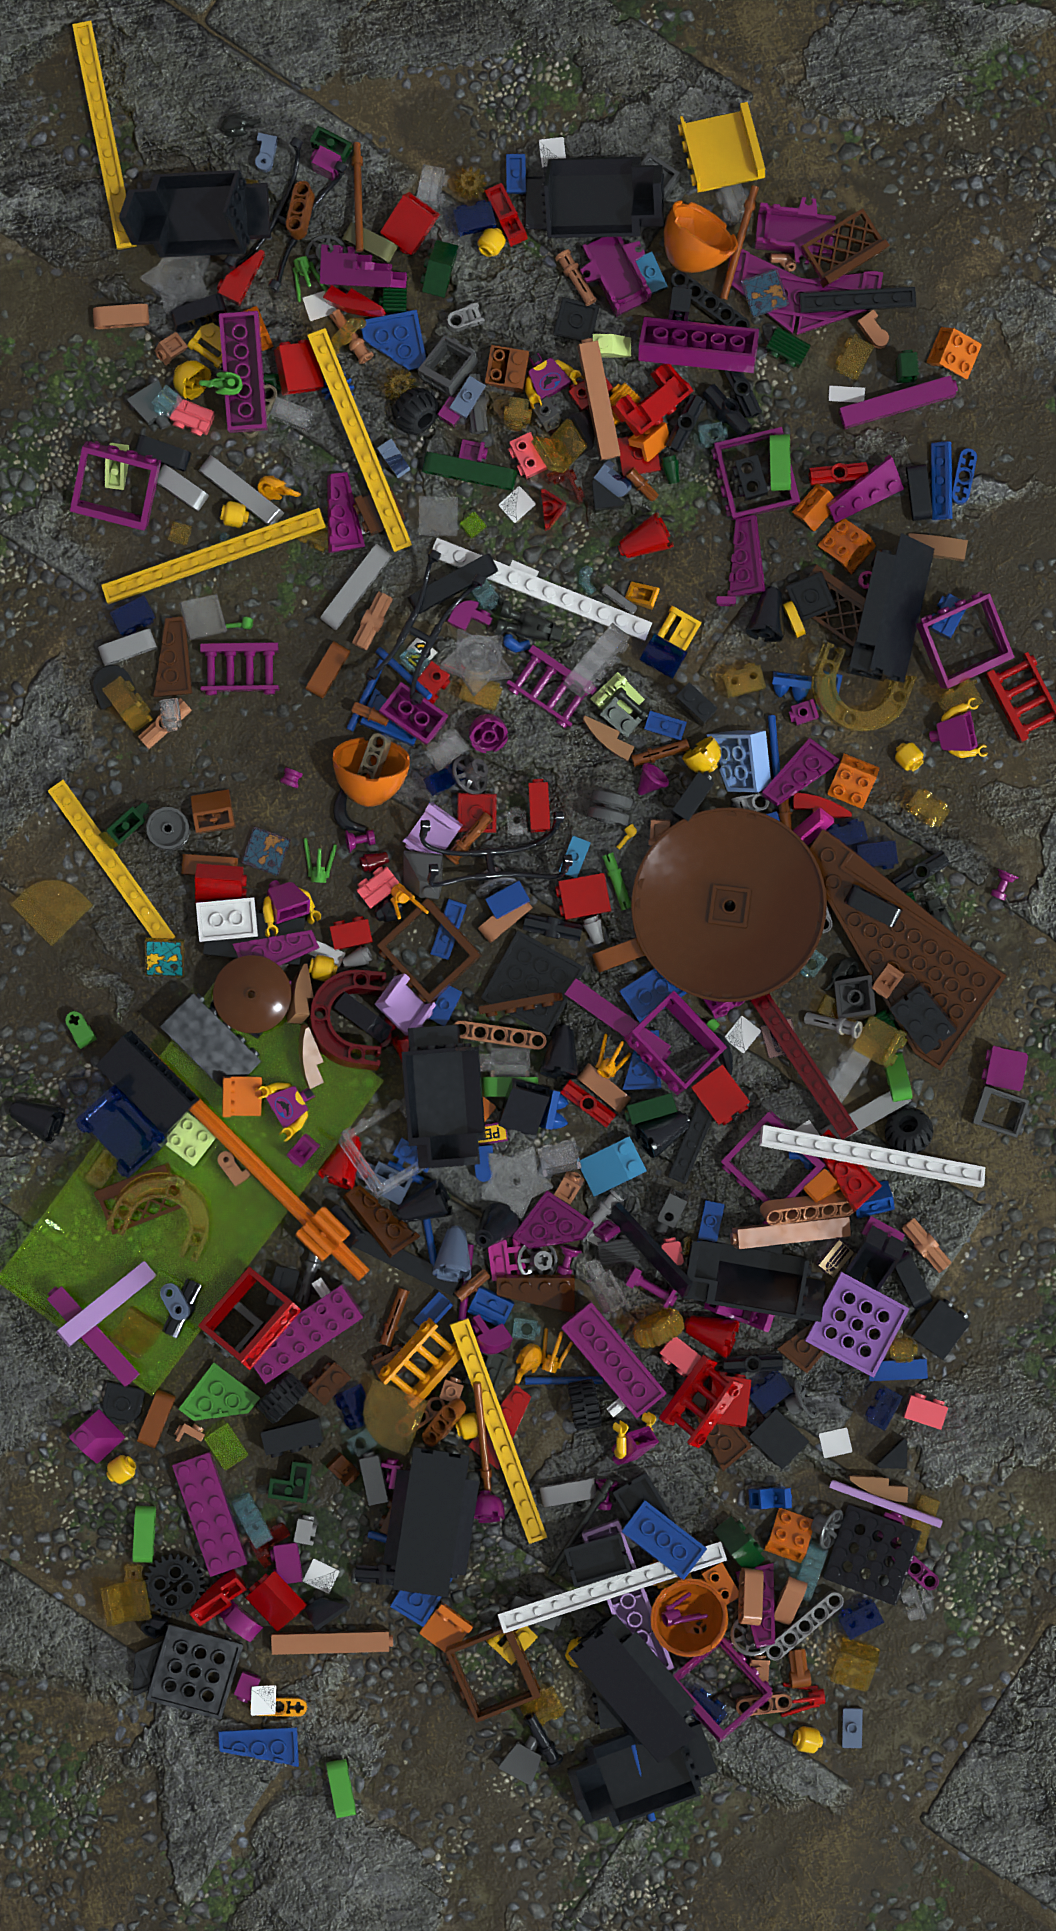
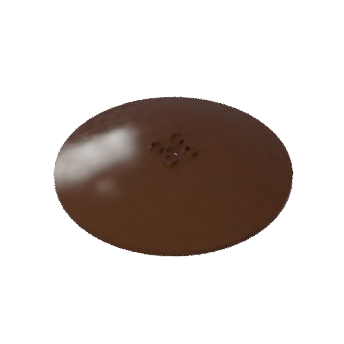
(719, 860)

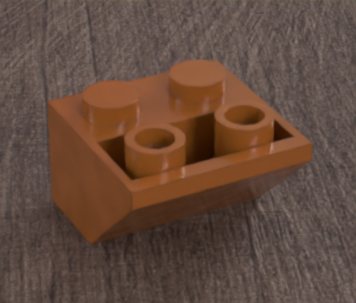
(507, 368)
(212, 812)

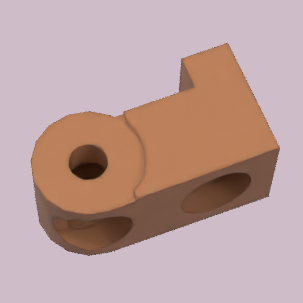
(872, 331)
(228, 1163)

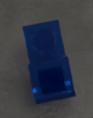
(442, 780)

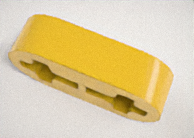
(794, 619)

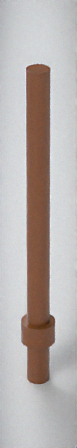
(357, 162)
(749, 206)
(485, 1471)

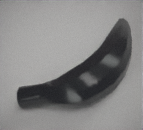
(341, 815)
(726, 1055)

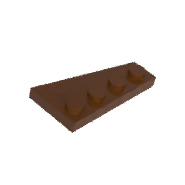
(526, 1003)
(380, 1222)
(542, 1290)

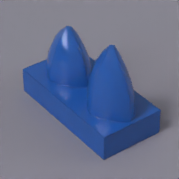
(799, 683)
(551, 1118)

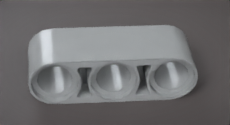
(181, 488)
(127, 647)
(568, 1492)

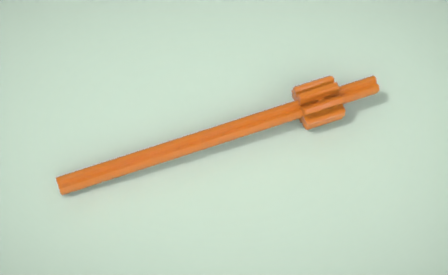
(320, 1231)

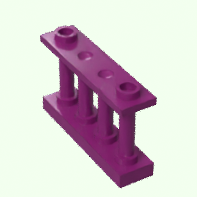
(230, 651)
(552, 668)
(635, 1278)

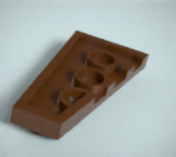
(174, 663)
(803, 1353)
(726, 1441)

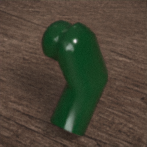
(272, 379)

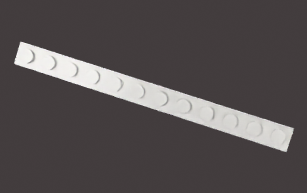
(549, 592)
(872, 1156)
(600, 1591)

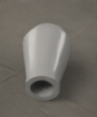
(594, 928)
(358, 957)

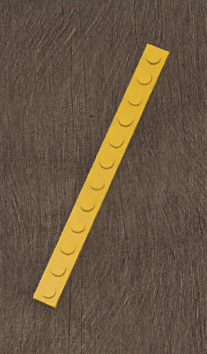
(102, 127)
(359, 440)
(213, 556)
(499, 1432)

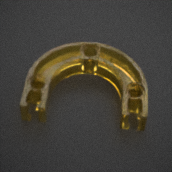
(835, 709)
(158, 1186)

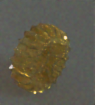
(658, 1328)

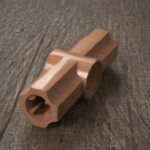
(372, 621)
(155, 732)
(926, 1245)

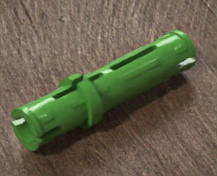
(617, 881)

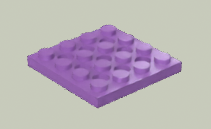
(887, 1329)

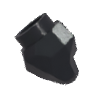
(386, 911)

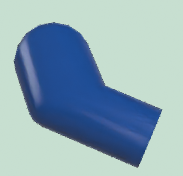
(515, 646)
(807, 1164)

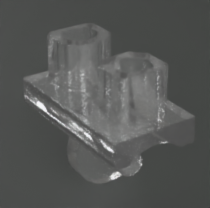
(911, 1594)

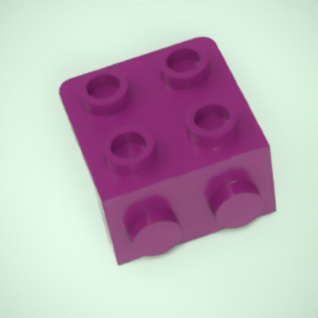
(1004, 1068)

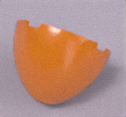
(696, 238)
(363, 789)
(682, 1638)

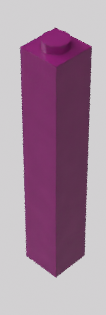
(898, 402)
(613, 1016)
(94, 1338)

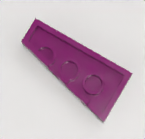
(872, 488)
(343, 521)
(747, 566)
(802, 769)
(279, 948)
(765, 1633)

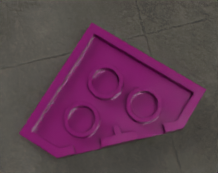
(552, 1224)

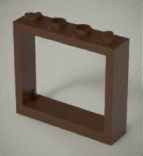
(452, 929)
(466, 1691)

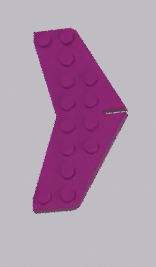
(750, 265)

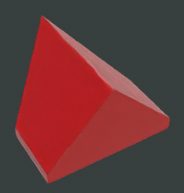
(552, 508)

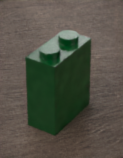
(650, 1109)

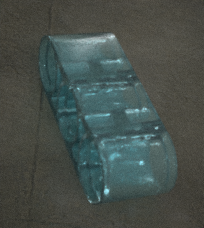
(252, 1520)
(811, 1568)

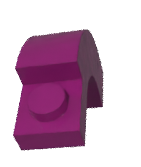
(755, 1319)

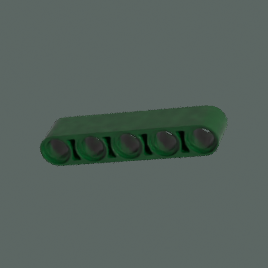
(469, 471)

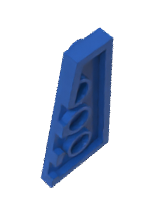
(264, 1744)

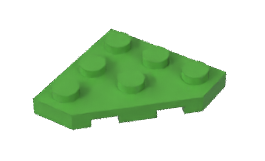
(218, 1396)

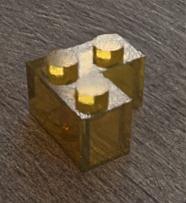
(129, 705)

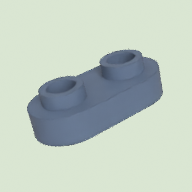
(174, 1301)

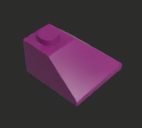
(97, 1436)

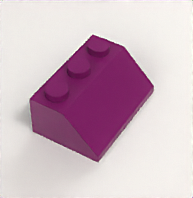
(420, 720)

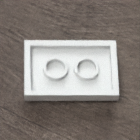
(226, 919)

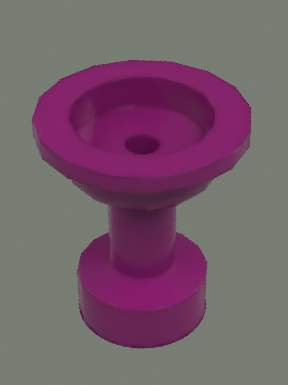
(352, 840)
(1005, 878)
(569, 1252)
(606, 1505)

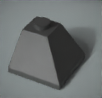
(417, 870)

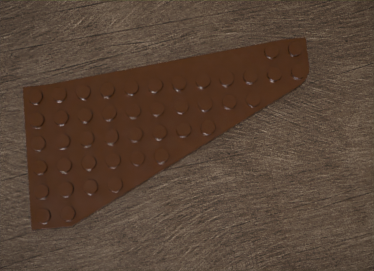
(915, 945)

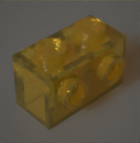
(517, 413)
(744, 682)
(928, 808)

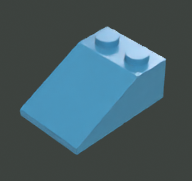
(612, 1166)

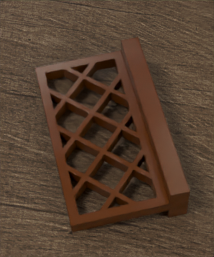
(849, 263)
(848, 594)
(114, 1189)

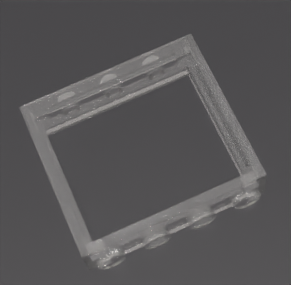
(360, 1163)

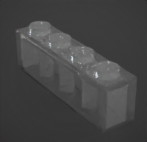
(596, 660)
(847, 1071)

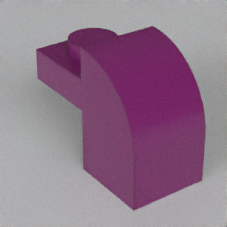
(465, 612)
(491, 1340)
(240, 1621)

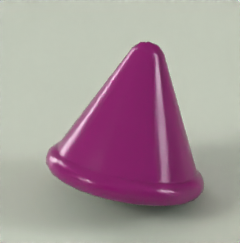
(651, 779)

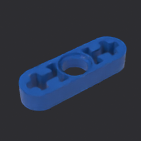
(961, 461)

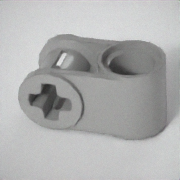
(466, 317)
(748, 802)

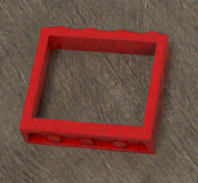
(266, 1335)

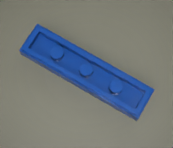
(941, 480)

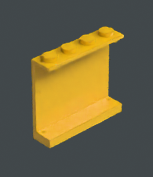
(722, 150)

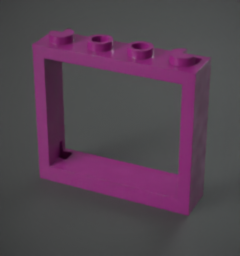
(722, 474)
(110, 514)
(1005, 651)
(694, 1025)
(744, 1181)
(751, 1674)

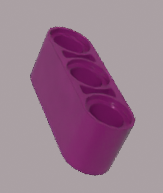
(922, 1573)

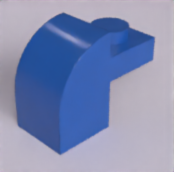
(770, 1497)

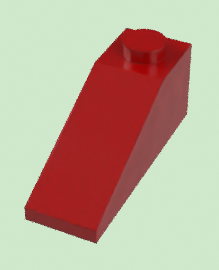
(238, 281)

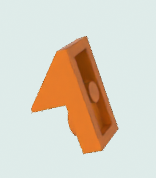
(821, 1186)

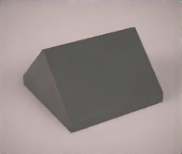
(855, 998)

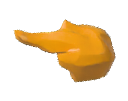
(271, 488)
(529, 1358)

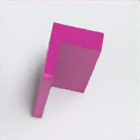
(813, 825)

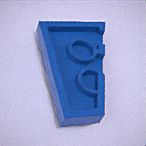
(392, 729)
(640, 1074)

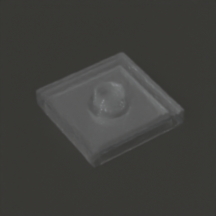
(438, 516)
(203, 617)

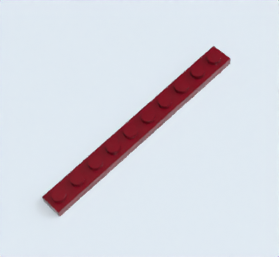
(805, 1066)

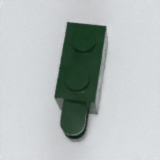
(124, 825)

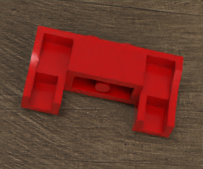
(660, 402)

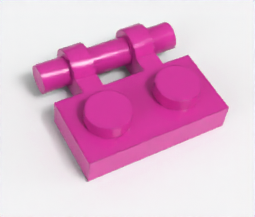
(500, 1259)

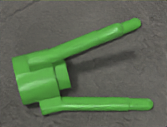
(303, 267)
(318, 873)

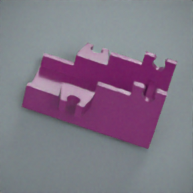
(790, 228)
(357, 270)
(617, 273)

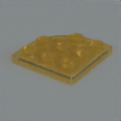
(52, 908)
(392, 1416)

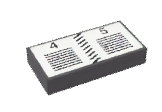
(619, 599)

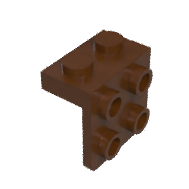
(367, 508)

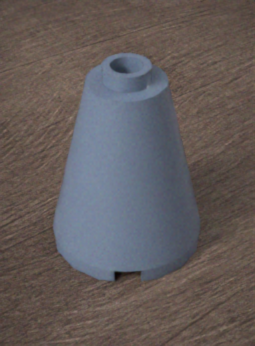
(453, 1256)

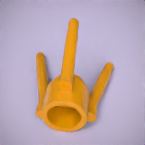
(402, 895)
(607, 1067)
(551, 1362)

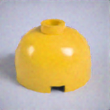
(187, 379)
(704, 756)

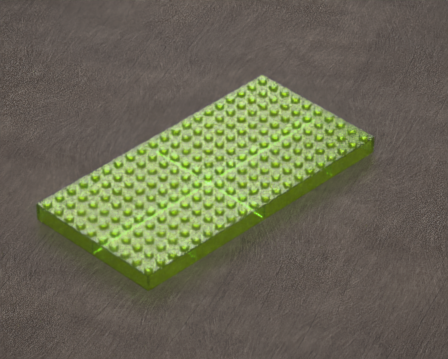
(86, 1260)

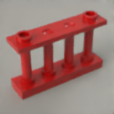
(1004, 697)
(688, 1390)

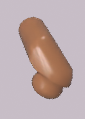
(785, 261)

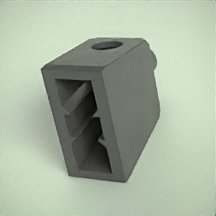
(142, 405)
(675, 1204)
(522, 1760)

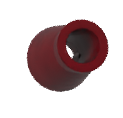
(373, 861)

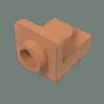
(170, 348)
(569, 1186)
(761, 1664)

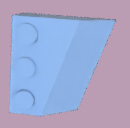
(744, 760)

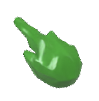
(227, 384)

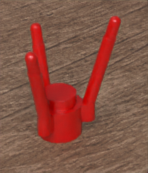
(815, 1699)

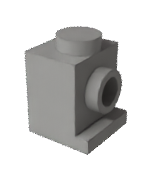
(305, 1530)

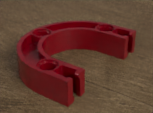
(325, 1037)

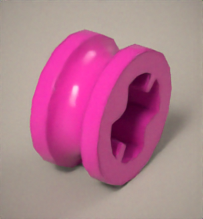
(860, 579)

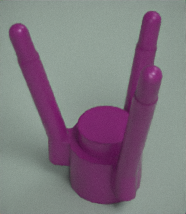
(673, 1616)

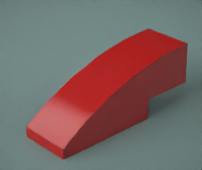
(506, 214)
(353, 302)
(811, 802)
(218, 1597)

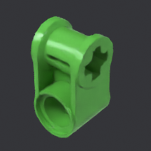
(82, 1032)

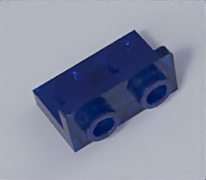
(351, 1404)

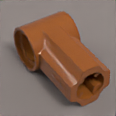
(799, 1673)

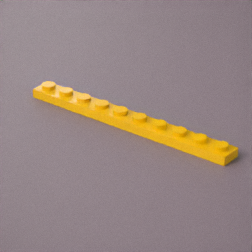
(110, 861)

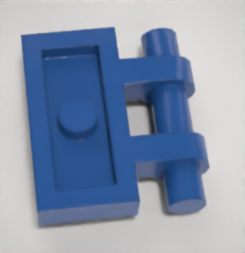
(406, 1154)

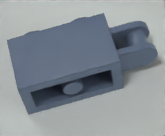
(385, 1172)

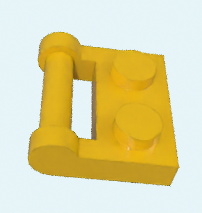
(210, 334)
(685, 630)
(525, 1636)

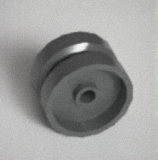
(609, 809)
(168, 817)

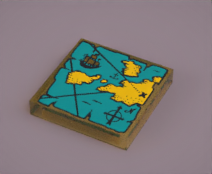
(164, 957)

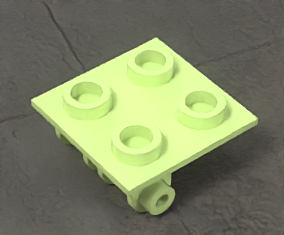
(605, 693)
(190, 1139)

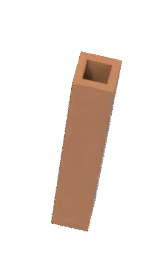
(598, 399)
(770, 1235)
(331, 1642)

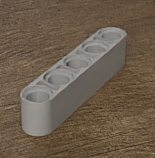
(240, 491)
(356, 587)
(870, 1112)
(814, 1622)

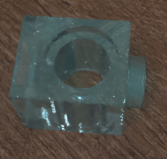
(166, 401)
(703, 431)
(486, 596)
(406, 657)
(820, 961)
(517, 1333)
(353, 1448)

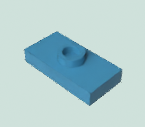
(651, 272)
(578, 849)

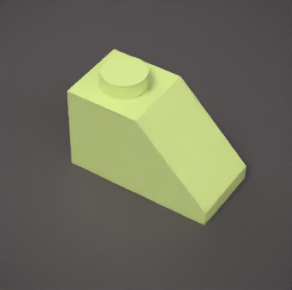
(613, 345)
(116, 471)

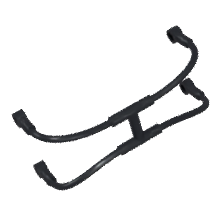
(276, 217)
(416, 698)
(489, 853)

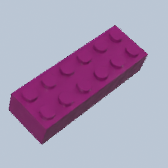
(698, 344)
(243, 356)
(210, 1513)

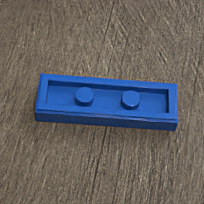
(444, 940)
(901, 1371)

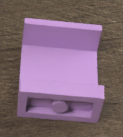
(441, 833)
(403, 1005)

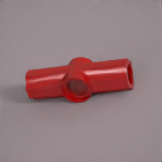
(826, 475)
(598, 1111)

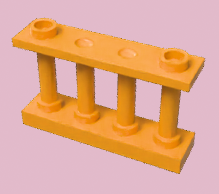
(435, 1374)

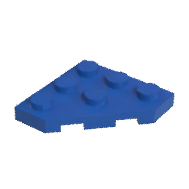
(397, 338)

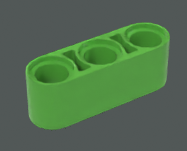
(780, 462)
(898, 1080)
(499, 1085)
(144, 1534)
(341, 1788)

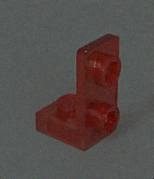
(558, 477)
(278, 1532)

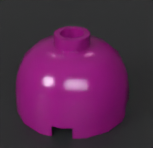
(488, 733)
(489, 1508)

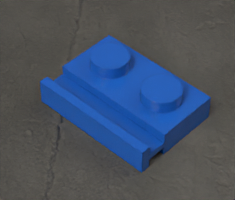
(490, 1306)

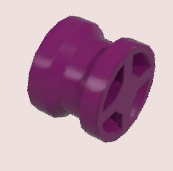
(291, 777)

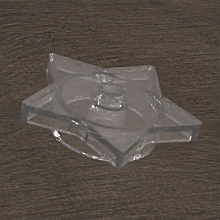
(173, 291)
(477, 660)
(503, 1172)

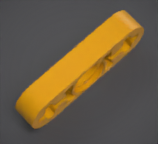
(293, 1712)

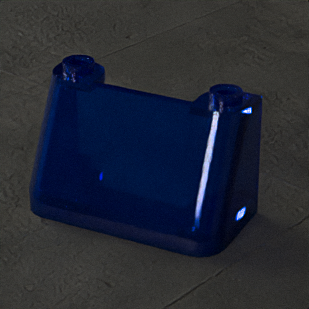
(122, 1130)

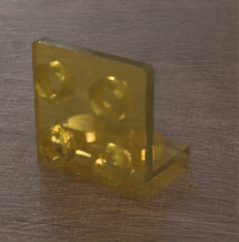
(561, 448)
(966, 690)
(125, 1602)

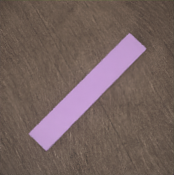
(106, 1304)
(929, 1519)

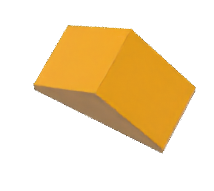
(642, 595)

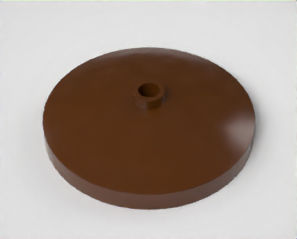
(270, 988)

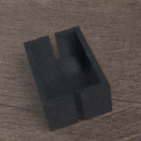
(923, 1018)
(877, 1253)
(292, 1436)
(640, 1490)
(597, 1559)

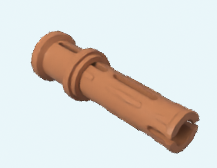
(572, 270)
(356, 344)

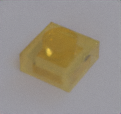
(180, 533)

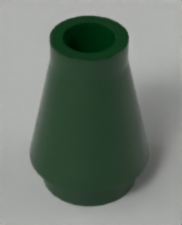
(671, 468)

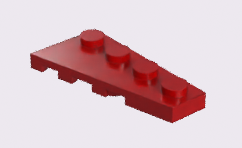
(852, 1179)
(513, 1409)

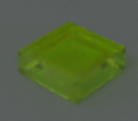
(473, 525)

